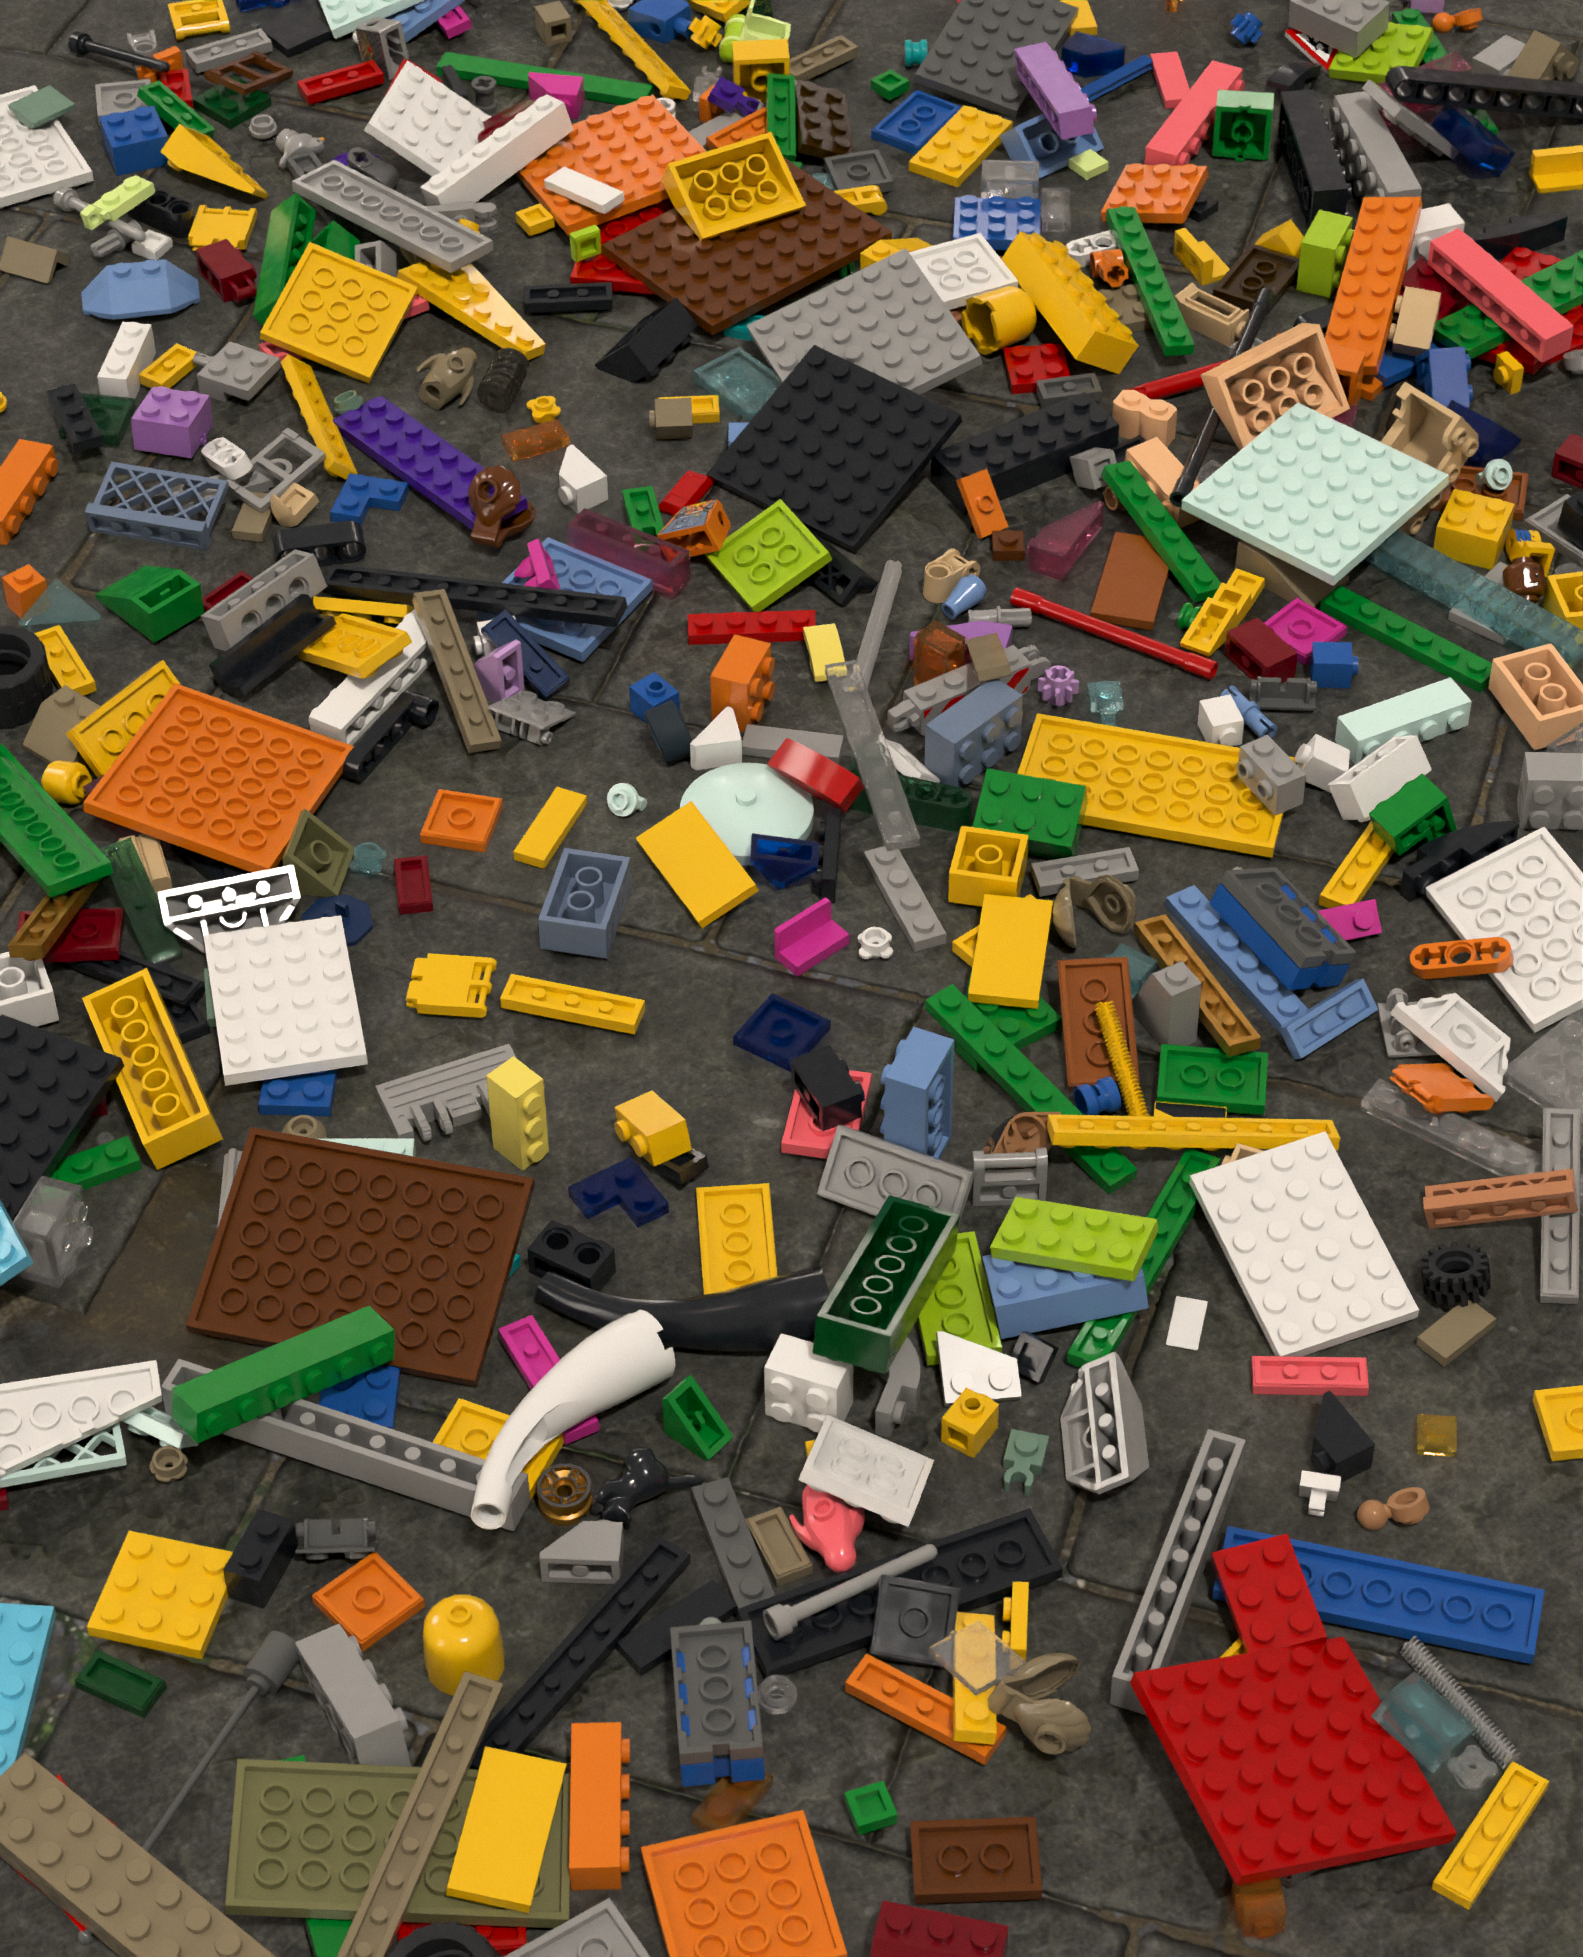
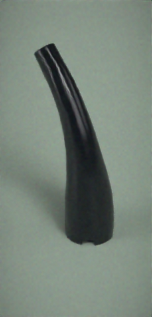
(728, 1320)

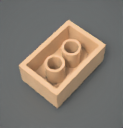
(1538, 693)

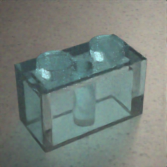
(1423, 1722)

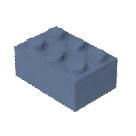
(974, 733)
(585, 903)

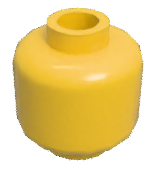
(65, 781)

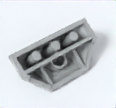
(230, 904)
(1103, 1428)

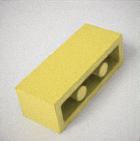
(518, 1113)

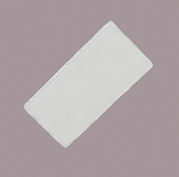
(1186, 1323)

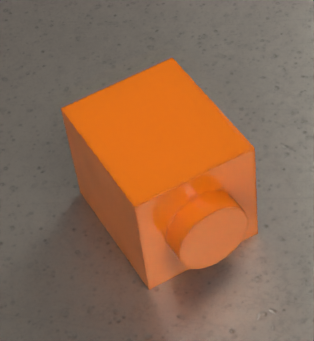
(23, 589)

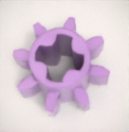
(1058, 685)

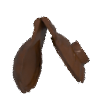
(489, 511)

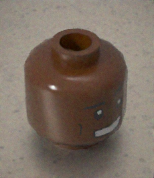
(1525, 579)

